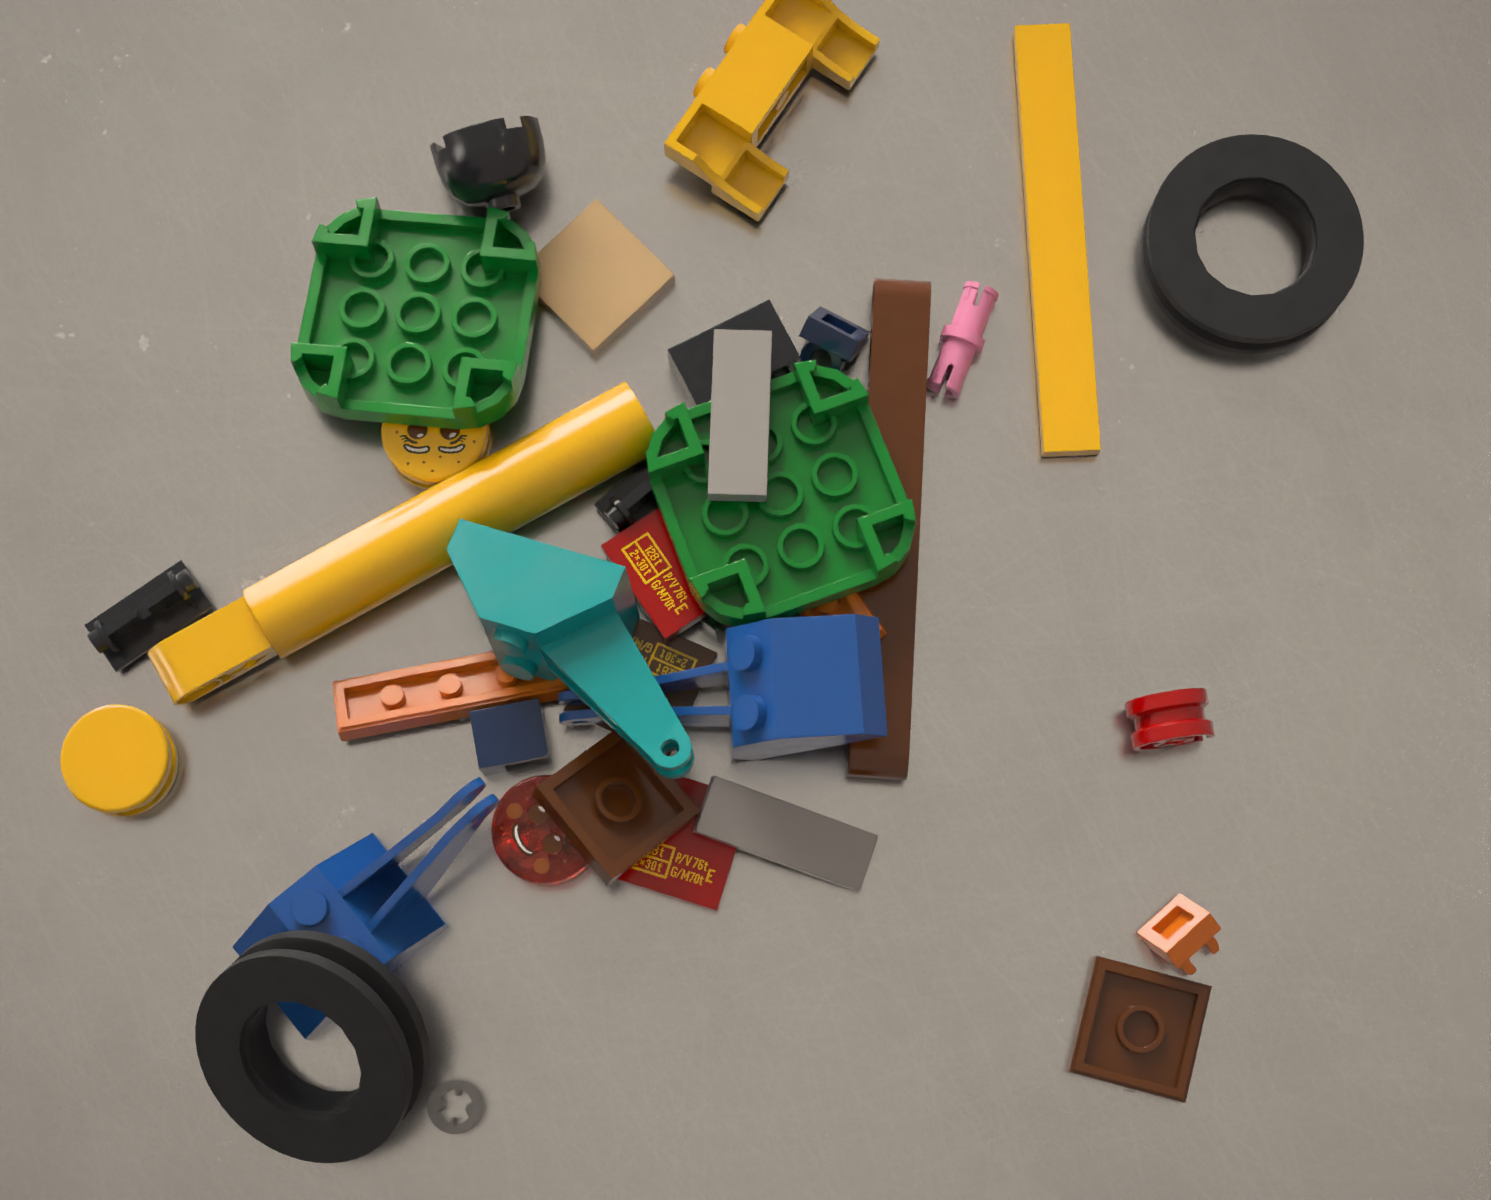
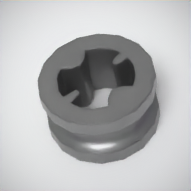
(438, 1103)

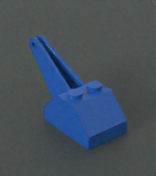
(788, 686)
(370, 896)

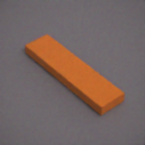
(430, 695)

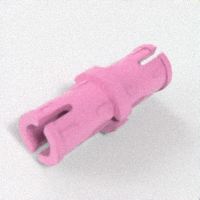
(962, 339)

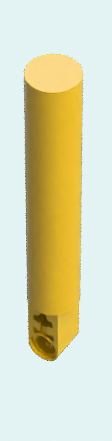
(404, 545)

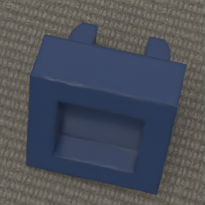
(834, 335)

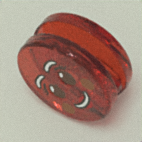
(531, 841)

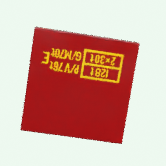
(655, 575)
(686, 863)

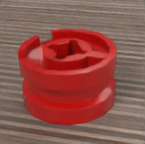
(1169, 718)

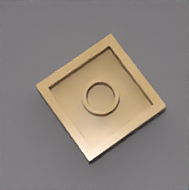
(599, 277)

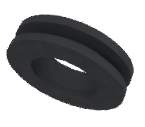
(1275, 172)
(353, 993)

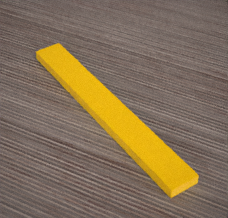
(1056, 241)

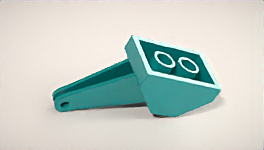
(570, 621)

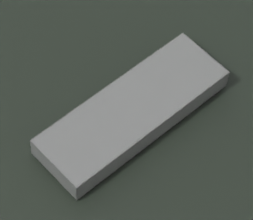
(740, 415)
(785, 833)

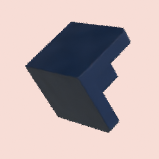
(509, 735)

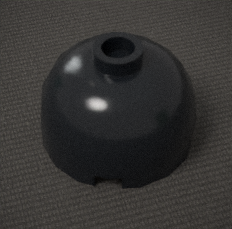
(491, 163)

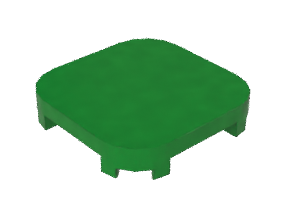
(418, 317)
(830, 512)

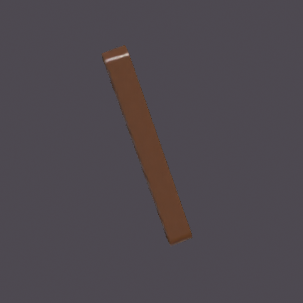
(899, 407)

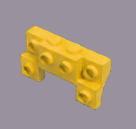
(751, 89)

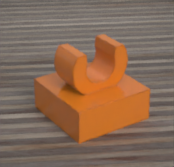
(1180, 932)

